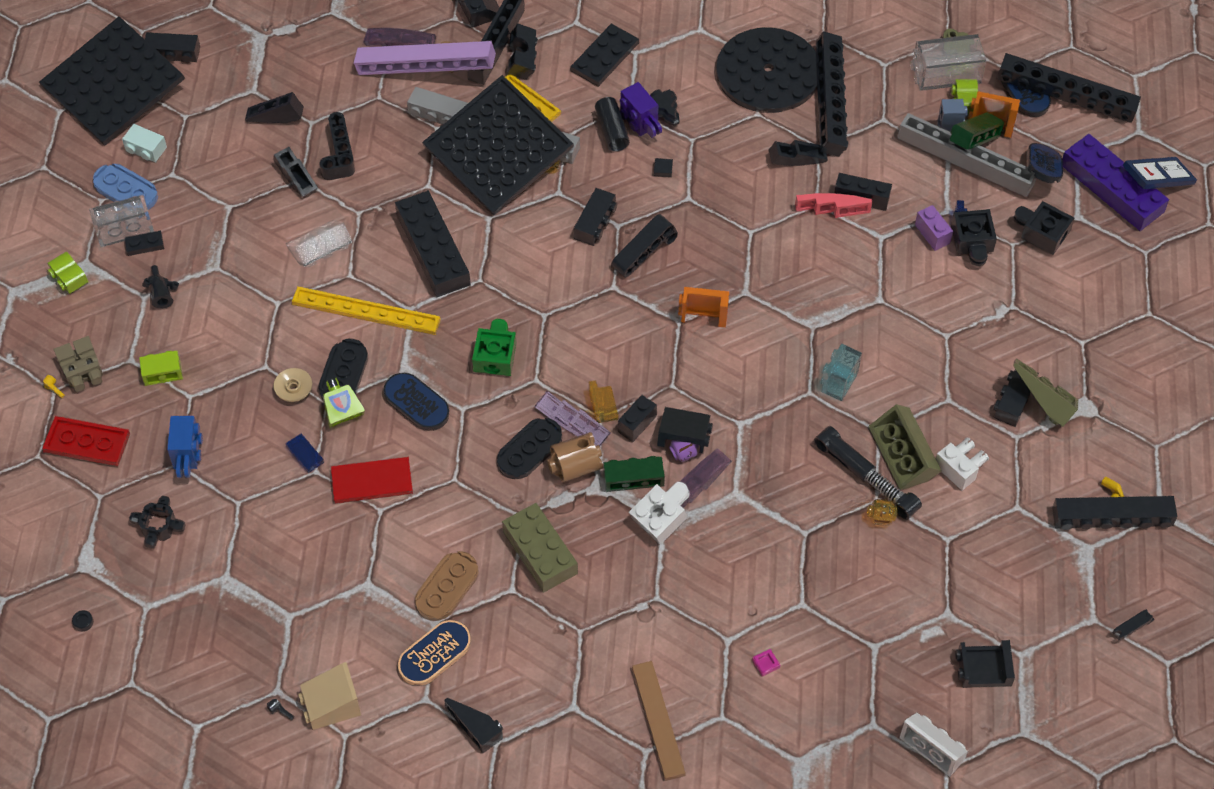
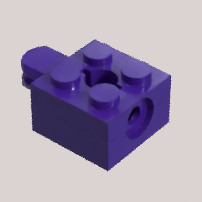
(640, 110)

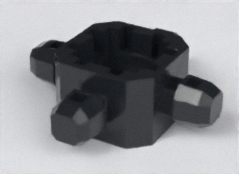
(163, 533)

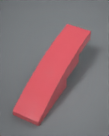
(839, 204)

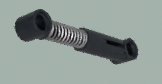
(831, 442)

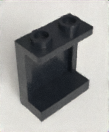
(685, 427)
(985, 665)

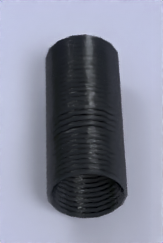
(612, 124)

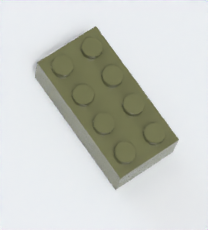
(540, 547)

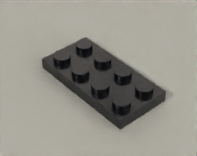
(604, 54)

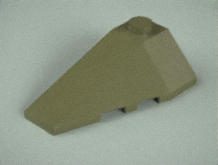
(1056, 401)

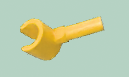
(49, 382)

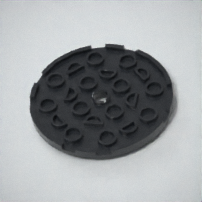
(747, 83)

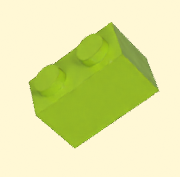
(161, 368)

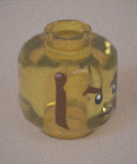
(882, 512)

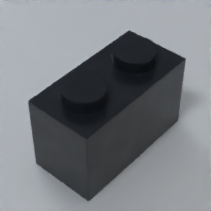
(637, 418)

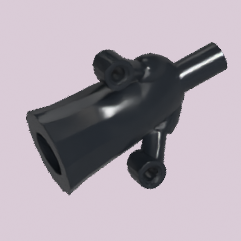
(159, 288)

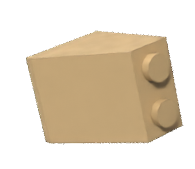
(330, 698)

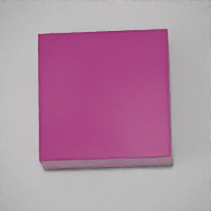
(766, 662)

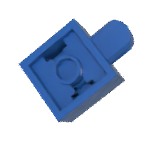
(184, 444)

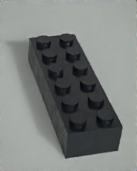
(432, 244)

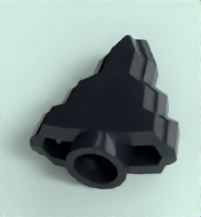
(666, 105)

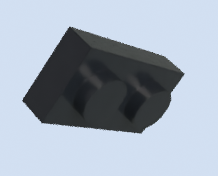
(144, 243)

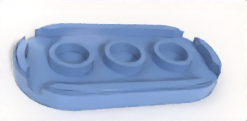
(121, 183)

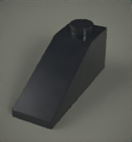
(277, 110)
(476, 724)

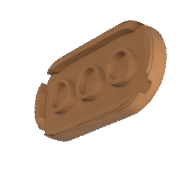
(446, 586)

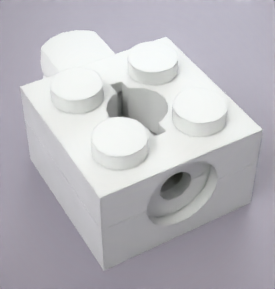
(661, 511)

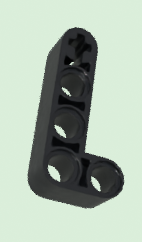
(342, 163)
(644, 244)

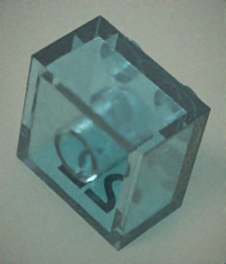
(840, 372)

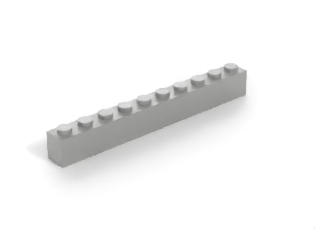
(441, 108)

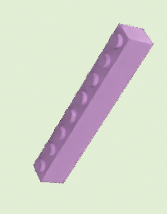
(424, 58)

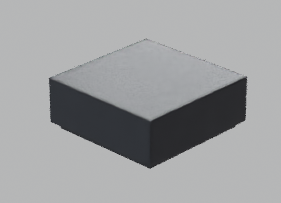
(663, 167)

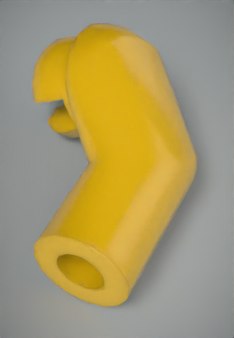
(1113, 486)

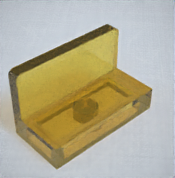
(603, 403)

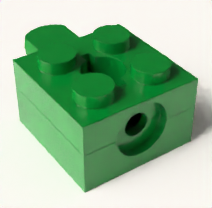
(494, 349)

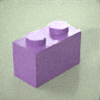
(933, 227)

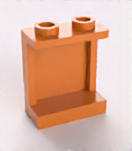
(999, 106)
(704, 303)

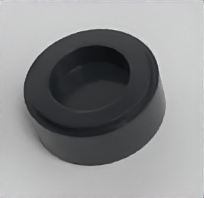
(82, 620)

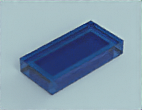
(304, 453)

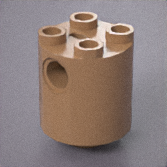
(575, 457)

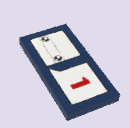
(1159, 172)

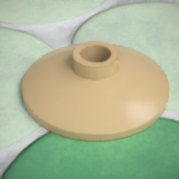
(293, 378)

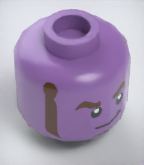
(683, 451)

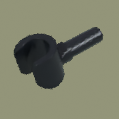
(275, 705)

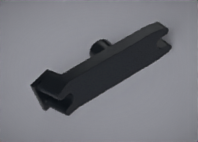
(1133, 624)

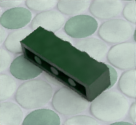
(976, 130)

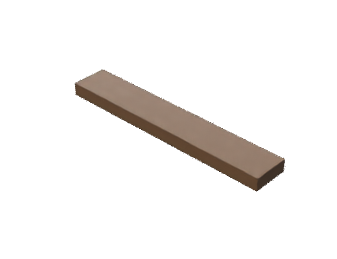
(658, 721)

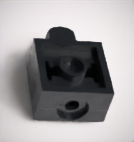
(1047, 218)
(974, 234)

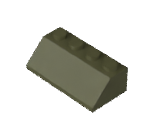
(904, 447)

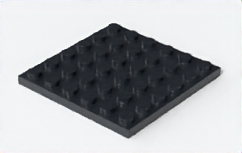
(112, 80)
(498, 144)

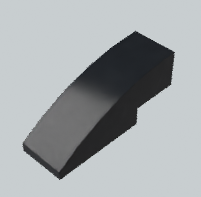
(796, 154)
(294, 172)

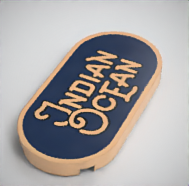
(434, 652)

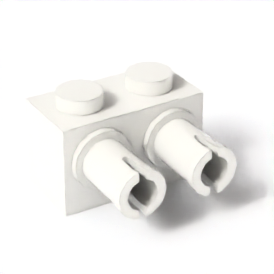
(957, 466)

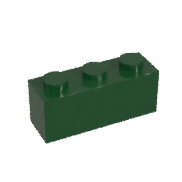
(633, 473)

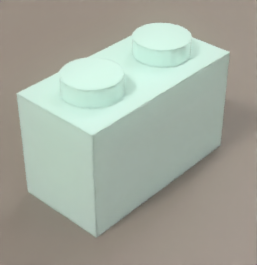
(144, 143)

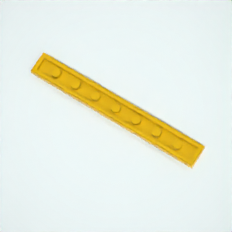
(366, 310)

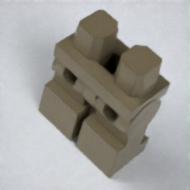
(79, 364)

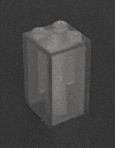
(944, 60)

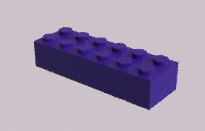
(1110, 181)

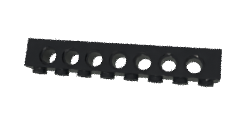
(1069, 87)
(831, 94)

